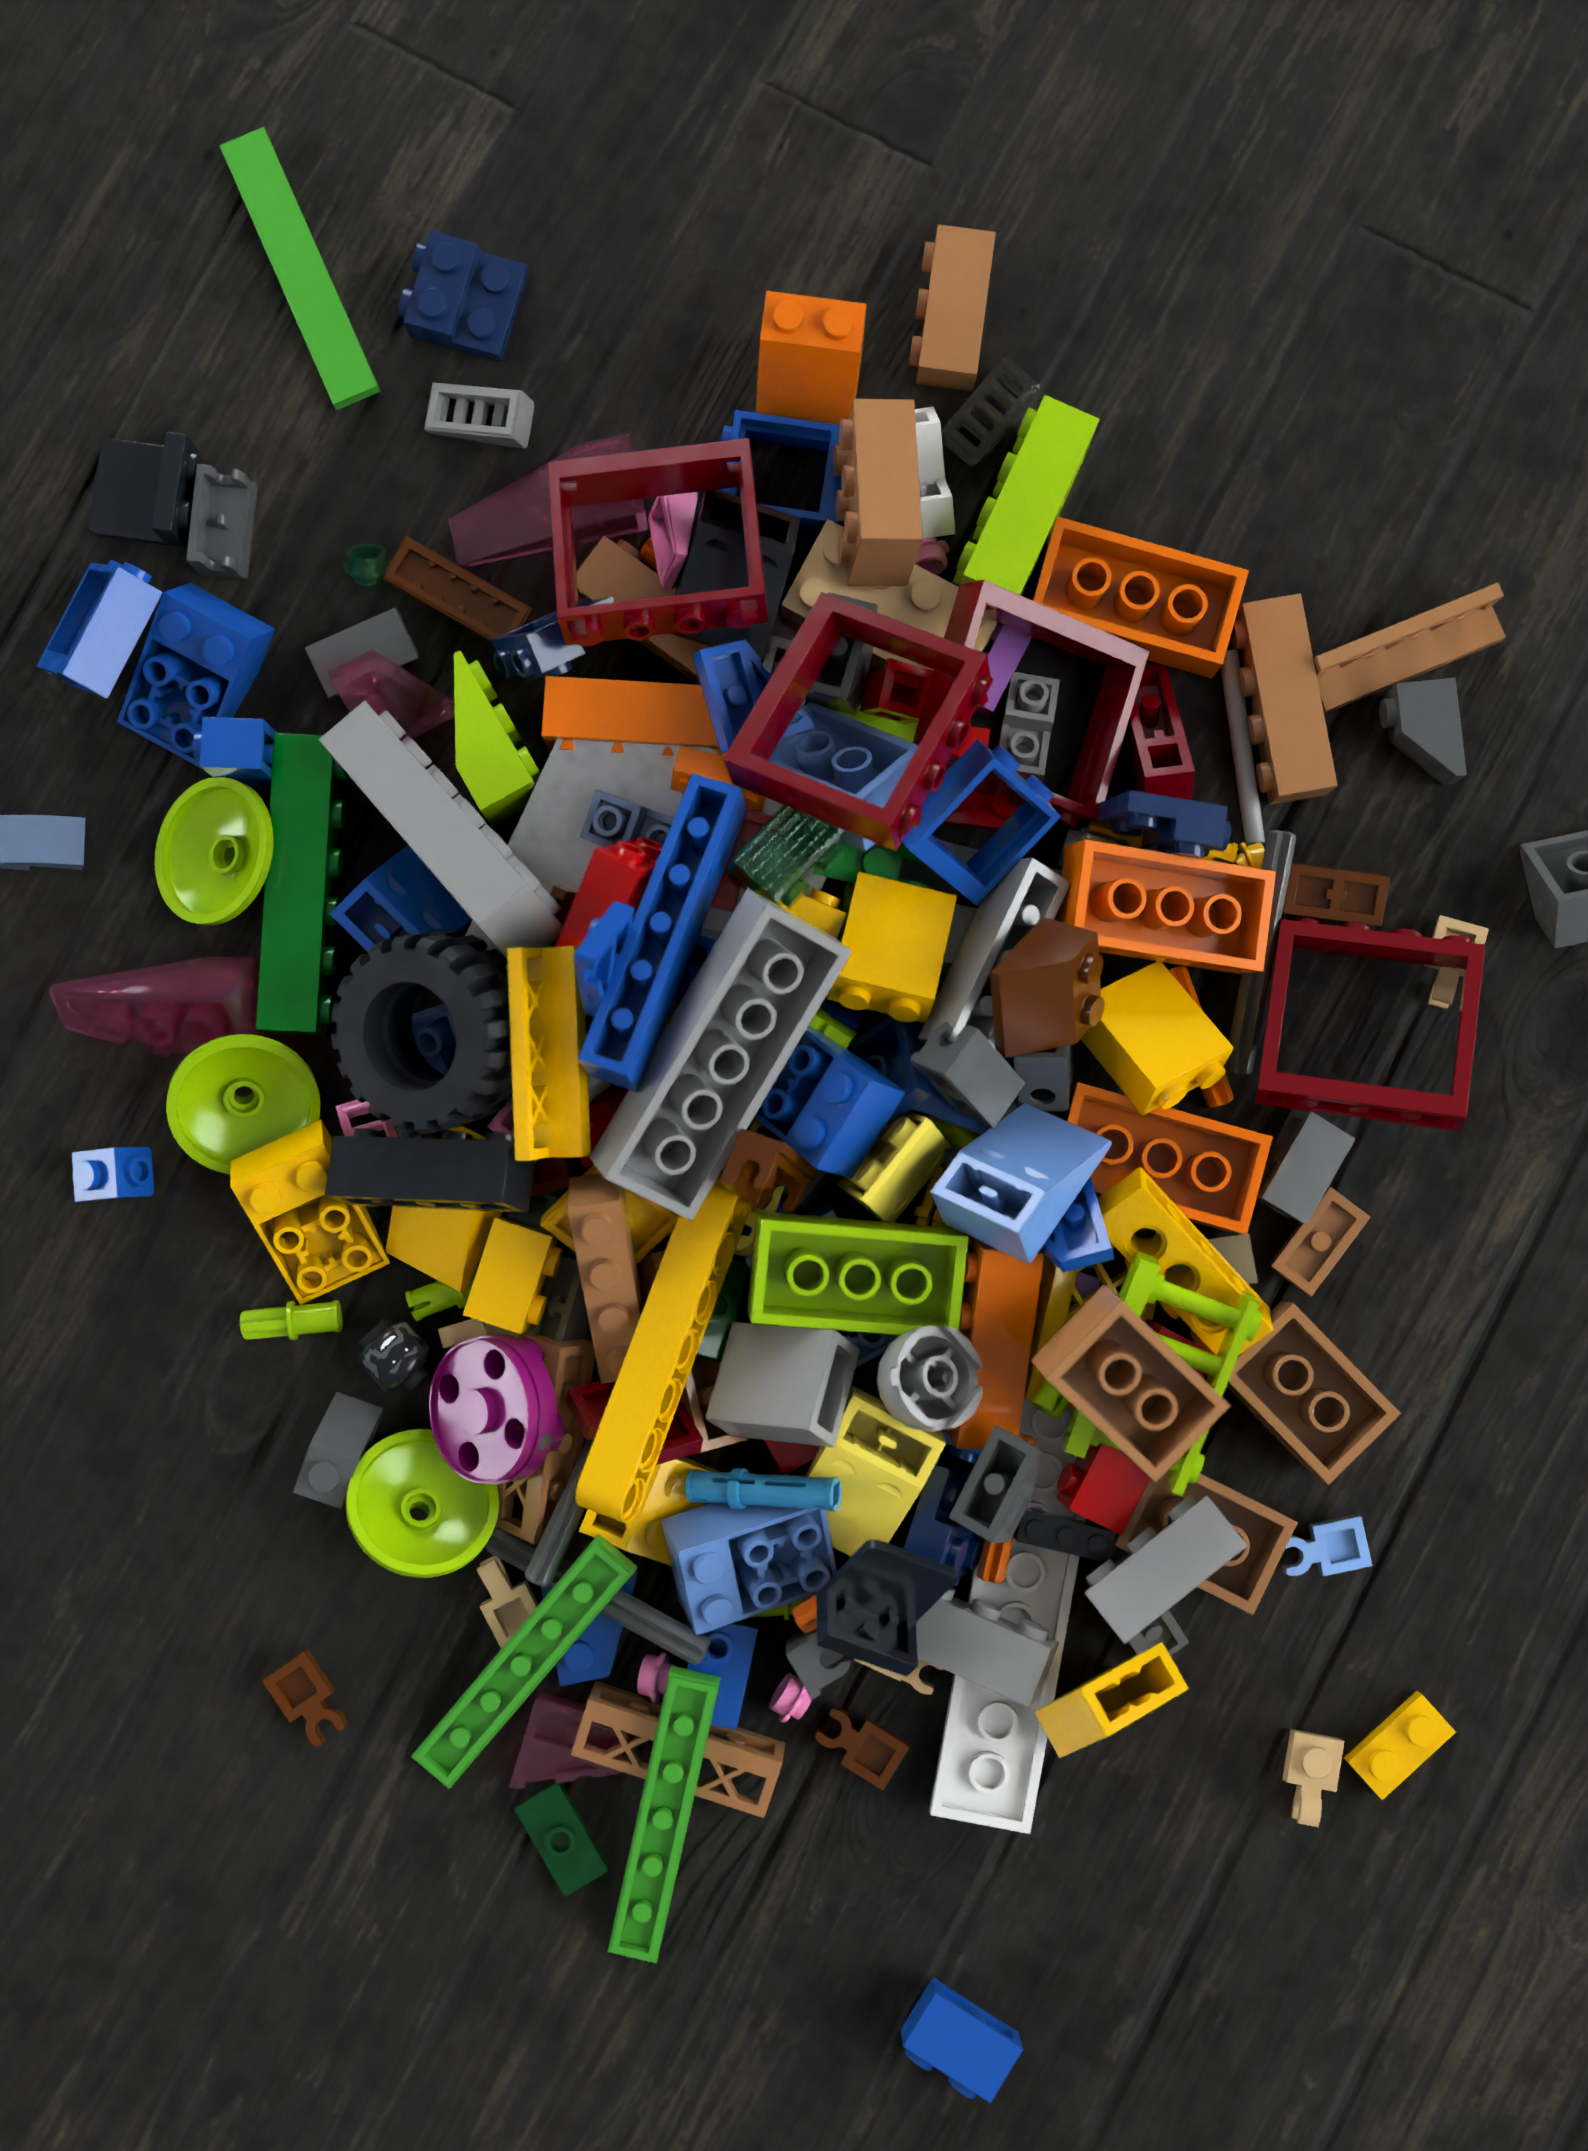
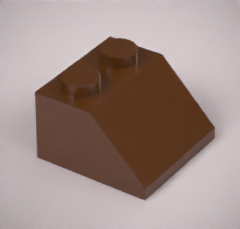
(1047, 989)

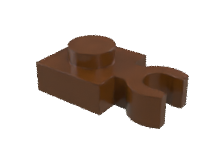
(301, 1690)
(869, 1751)

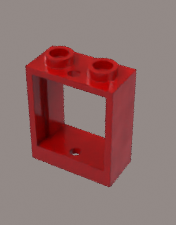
(613, 874)

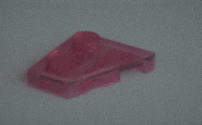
(391, 688)
(550, 1740)

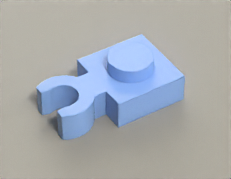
(1334, 1545)

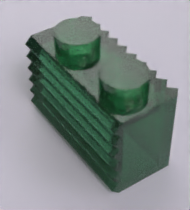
(785, 855)

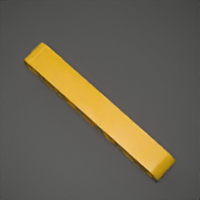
(661, 1356)

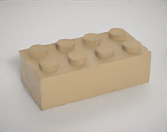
(922, 604)

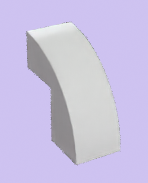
(935, 495)

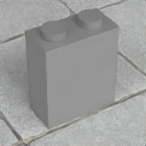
(783, 1384)

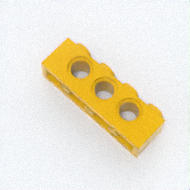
(1141, 1204)

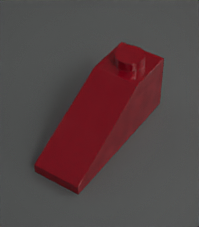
(1157, 739)

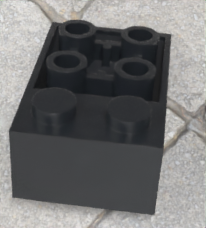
(719, 562)

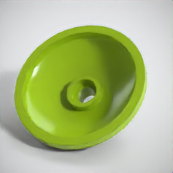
(214, 851)
(219, 1124)
(409, 1474)

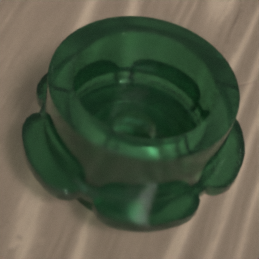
(366, 564)

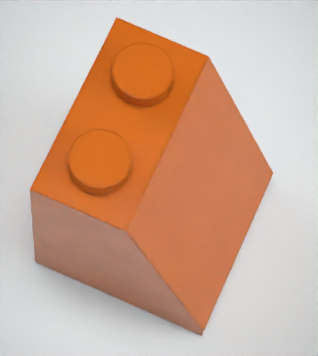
(809, 357)

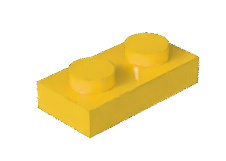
(1399, 1745)

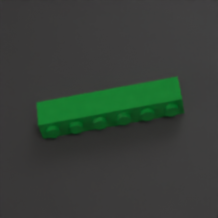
(301, 888)

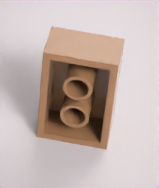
(878, 492)
(1129, 1383)
(1310, 1394)
(1261, 1527)

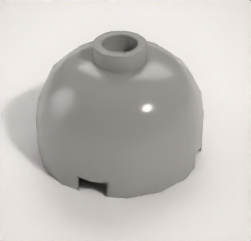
(930, 1378)

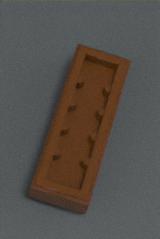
(454, 592)

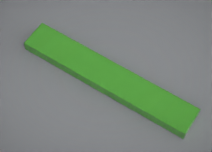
(300, 268)
(524, 1661)
(664, 1813)

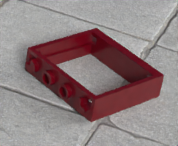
(646, 476)
(791, 682)
(1112, 707)
(1360, 1099)

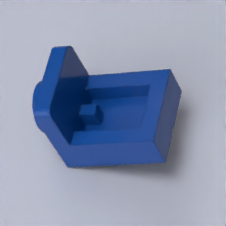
(112, 1173)

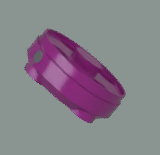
(494, 1409)

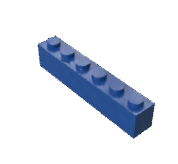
(664, 933)

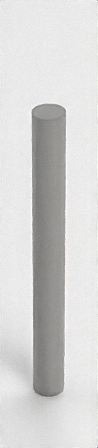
(1242, 750)

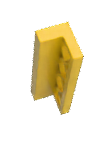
(549, 1053)

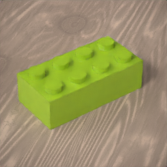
(1028, 496)
(855, 1274)

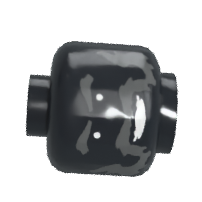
(393, 1355)

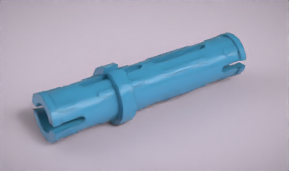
(743, 1489)

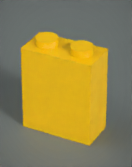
(896, 948)
(1156, 1039)
(1111, 1700)

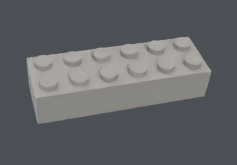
(444, 831)
(719, 1055)

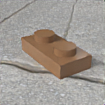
(1318, 1246)

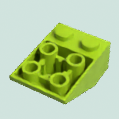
(484, 748)

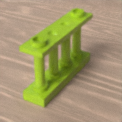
(1147, 1285)

